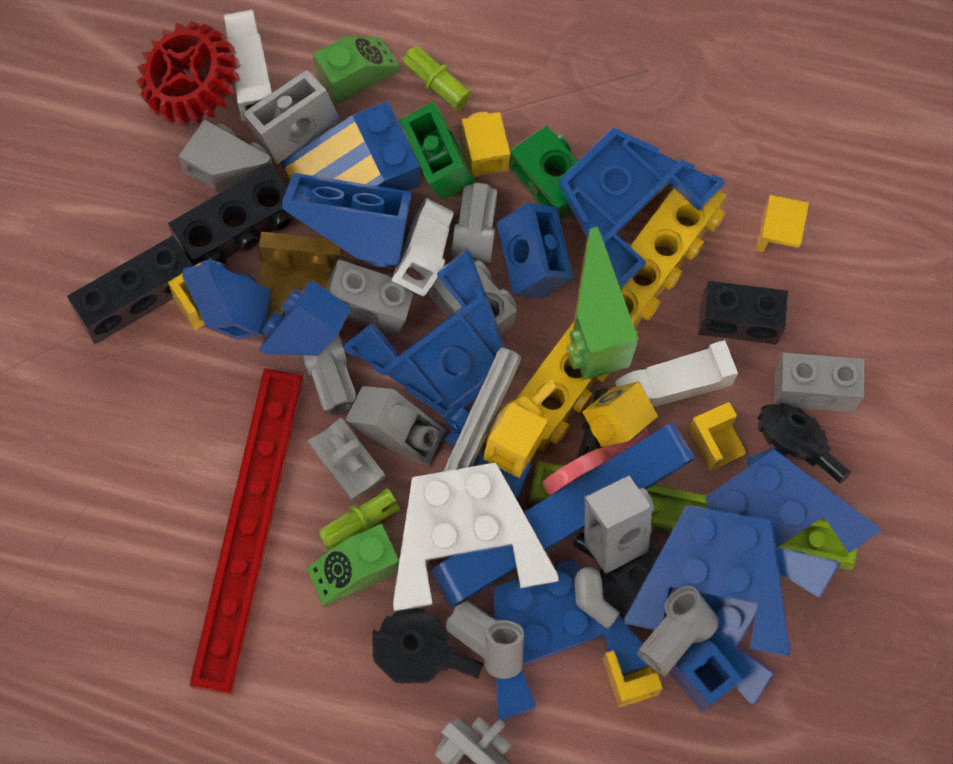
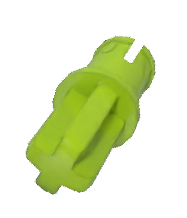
(437, 77)
(359, 519)

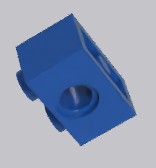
(535, 250)

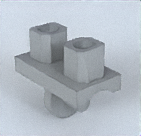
(346, 459)
(462, 740)

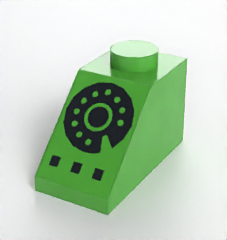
(353, 65)
(354, 565)

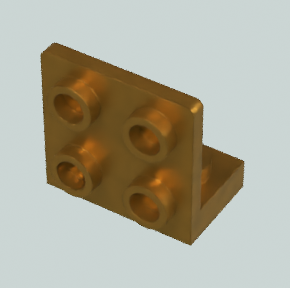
(292, 263)

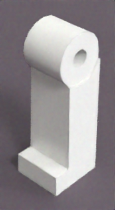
(253, 72)
(424, 247)
(686, 375)

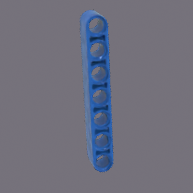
(564, 512)

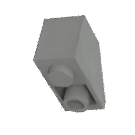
(220, 158)
(395, 424)

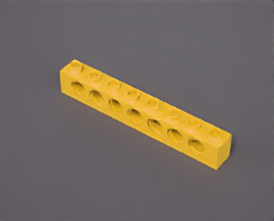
(641, 301)

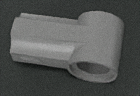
(476, 223)
(331, 378)
(687, 622)
(496, 641)

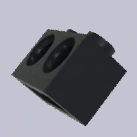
(743, 312)

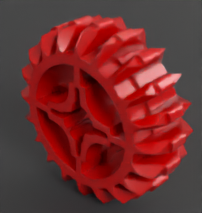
(203, 54)

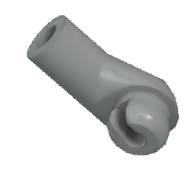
(590, 597)

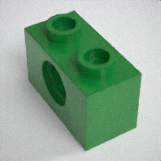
(437, 151)
(535, 156)

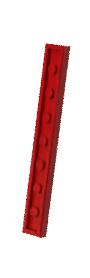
(247, 533)

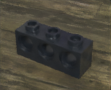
(238, 201)
(129, 290)

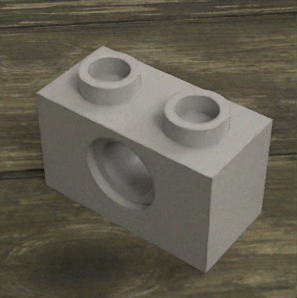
(292, 116)
(370, 296)
(819, 382)
(618, 523)

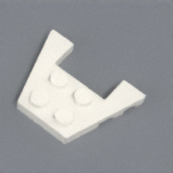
(461, 515)

